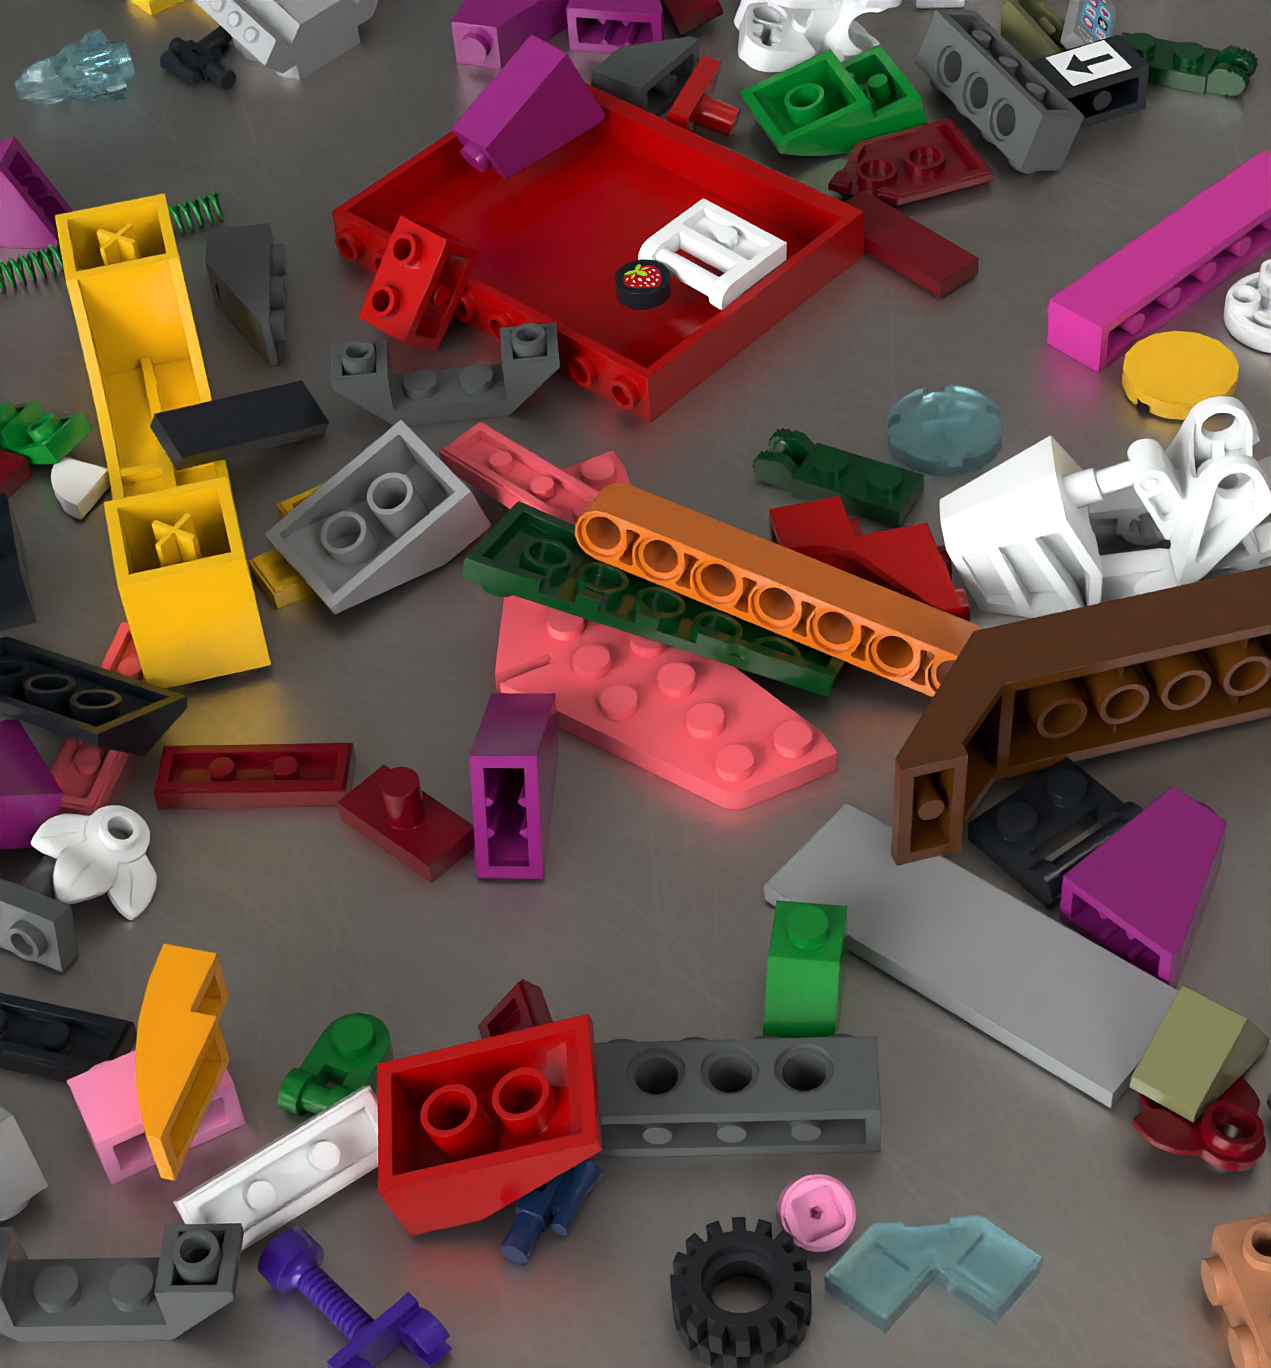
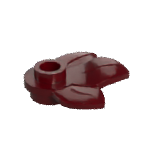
(1224, 1135)

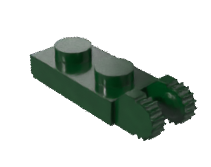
(1194, 67)
(821, 472)

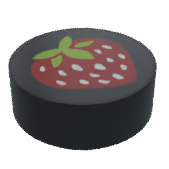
(643, 284)

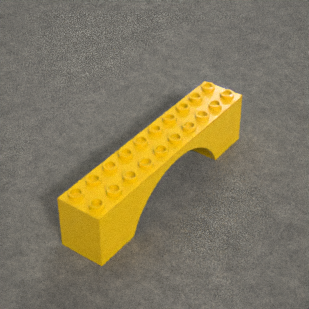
(168, 529)

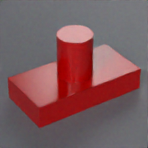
(697, 107)

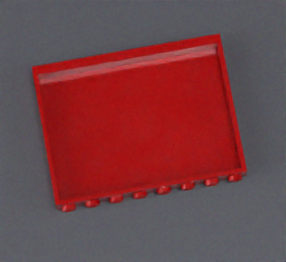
(583, 213)

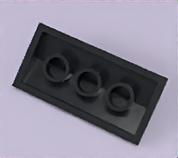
(84, 699)

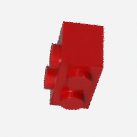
(418, 283)

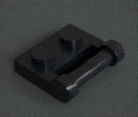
(1044, 818)

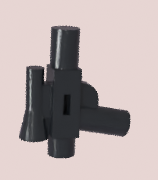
(200, 59)

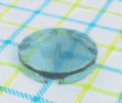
(945, 431)

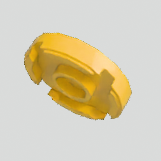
(1178, 371)

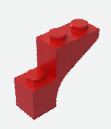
(893, 558)

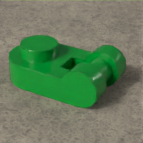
(342, 1054)

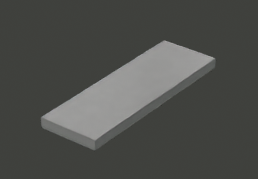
(982, 954)

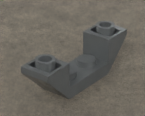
(421, 397)
(119, 1295)

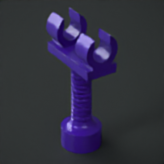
(294, 1263)

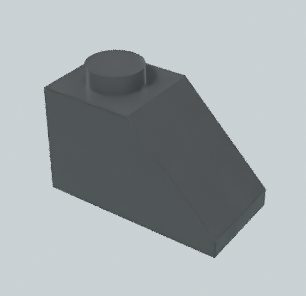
(648, 73)

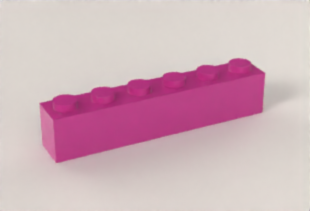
(1165, 268)

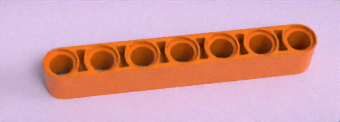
(754, 583)

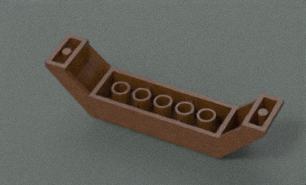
(1078, 691)

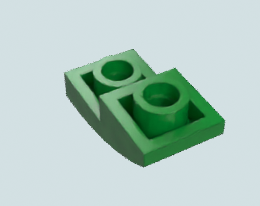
(39, 435)

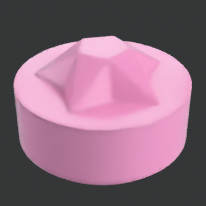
(816, 1212)

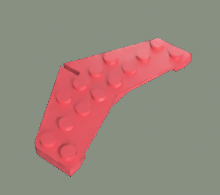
(657, 703)

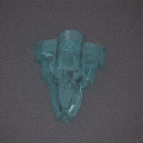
(81, 72)

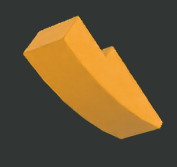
(179, 1050)

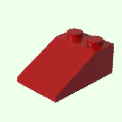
(485, 1122)

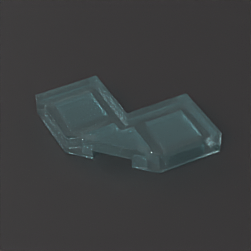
(966, 1257)

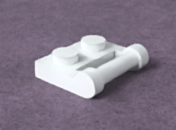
(721, 241)

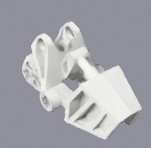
(788, 32)
(1027, 524)

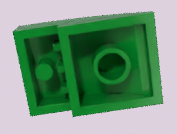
(834, 104)

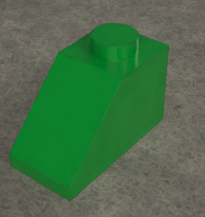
(806, 970)

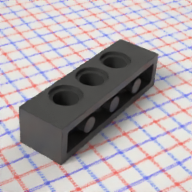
(998, 91)
(761, 1118)

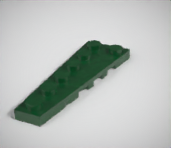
(542, 562)

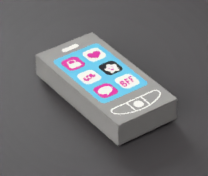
(1088, 22)

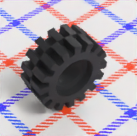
(731, 1256)

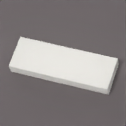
(291, 1170)

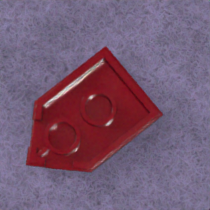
(913, 165)

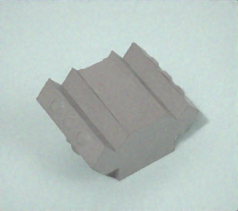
(291, 34)

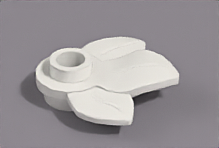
(98, 863)

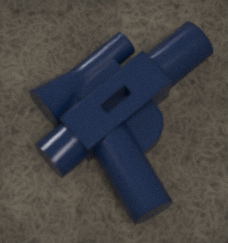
(535, 1210)

